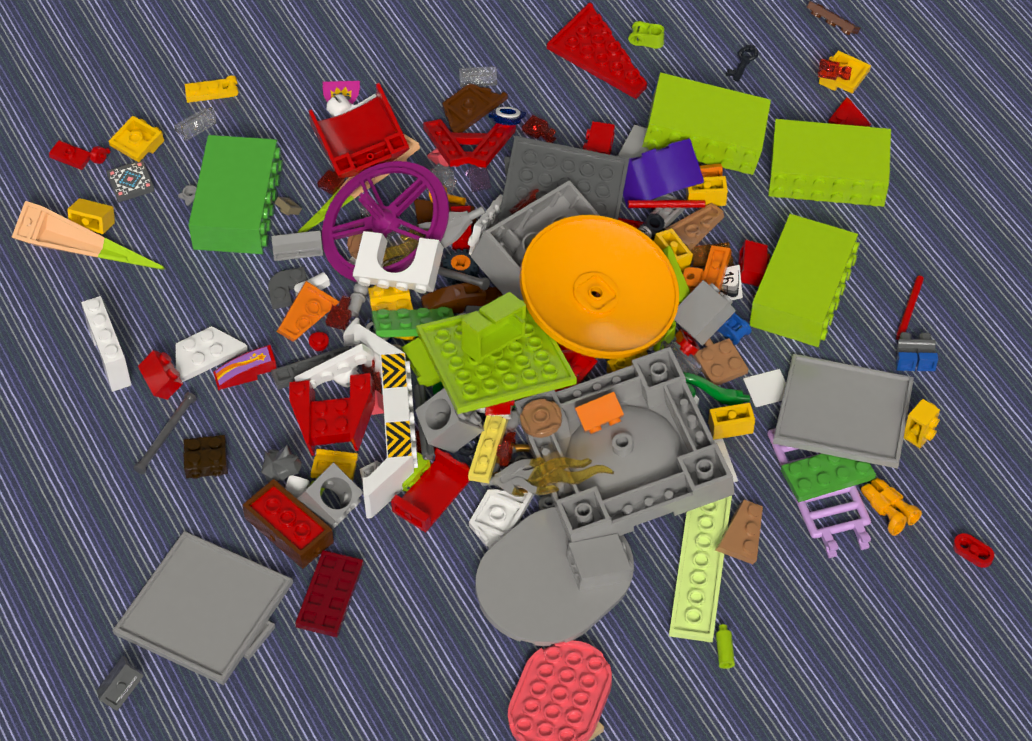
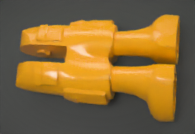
(886, 500)

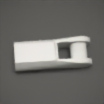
(320, 281)

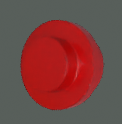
(318, 341)

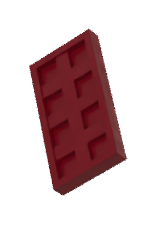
(329, 593)

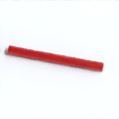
(666, 203)
(910, 306)

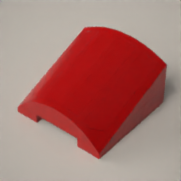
(361, 136)

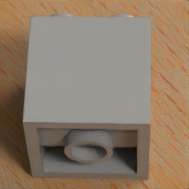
(444, 426)
(337, 481)

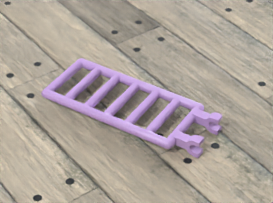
(826, 533)

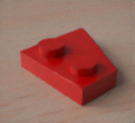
(849, 115)

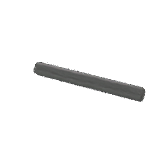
(421, 398)

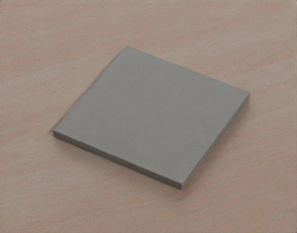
(844, 411)
(203, 607)

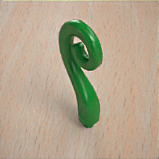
(722, 395)

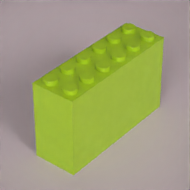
(719, 122)
(830, 162)
(804, 280)

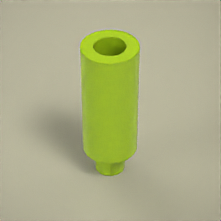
(725, 647)

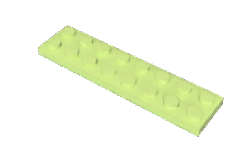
(700, 572)

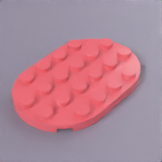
(560, 694)

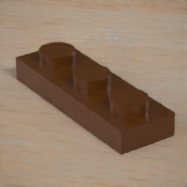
(832, 18)

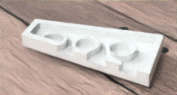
(485, 222)

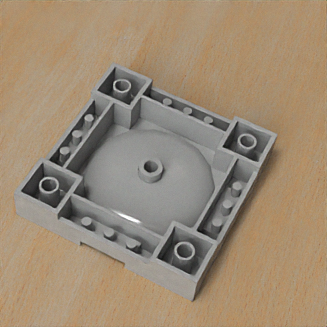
(657, 451)

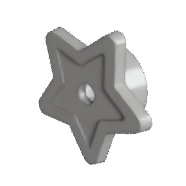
(189, 189)

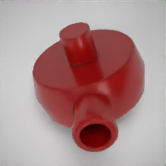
(98, 154)

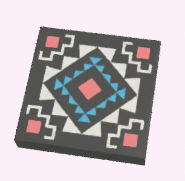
(130, 181)

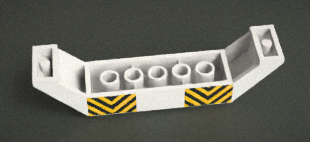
(399, 422)

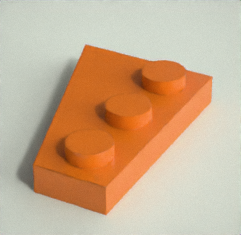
(305, 311)

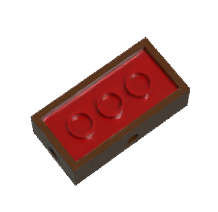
(288, 523)

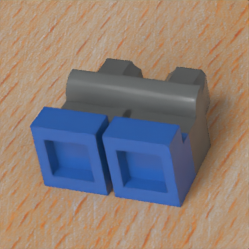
(916, 352)

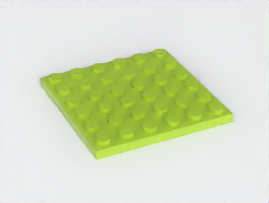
(514, 372)

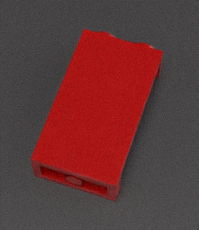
(432, 491)

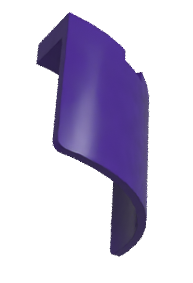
(662, 172)

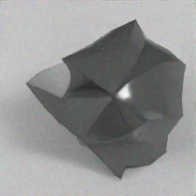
(280, 464)

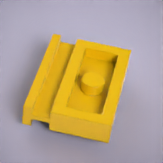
(344, 460)

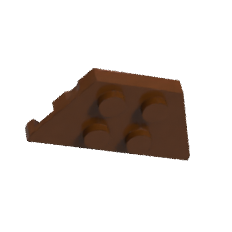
(470, 106)

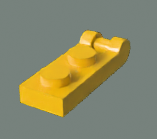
(211, 89)

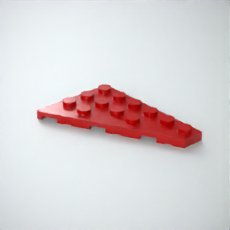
(593, 48)

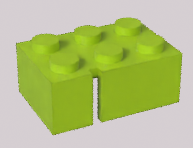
(493, 326)

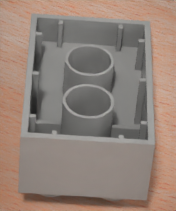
(505, 244)

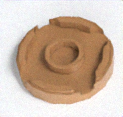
(541, 418)

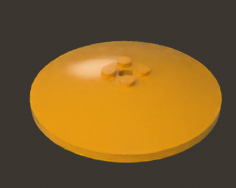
(606, 257)

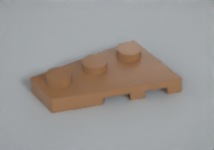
(697, 225)
(743, 533)

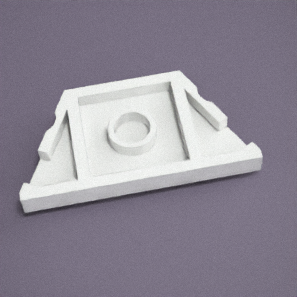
(205, 351)
(498, 515)

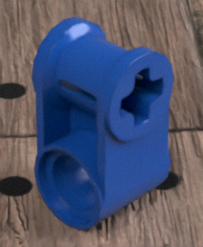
(735, 329)

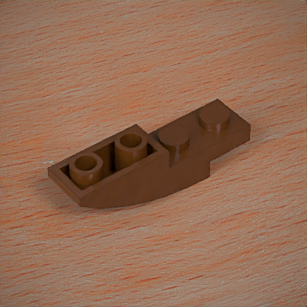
(459, 296)

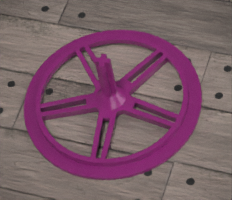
(384, 218)

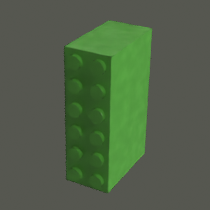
(235, 194)

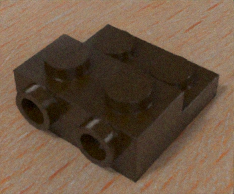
(205, 456)

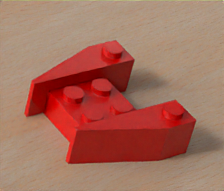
(333, 419)

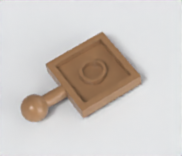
(720, 362)

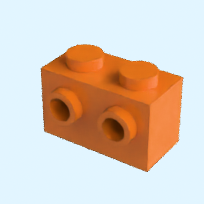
(599, 412)

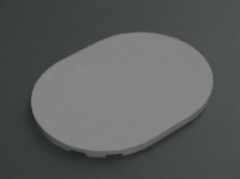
(530, 587)

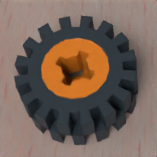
(457, 261)

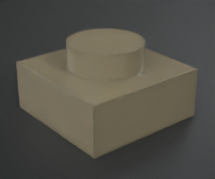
(288, 206)

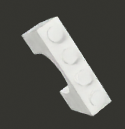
(418, 276)
(107, 343)

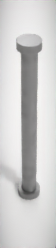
(482, 283)
(141, 466)

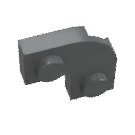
(281, 284)

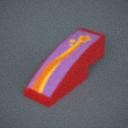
(245, 368)

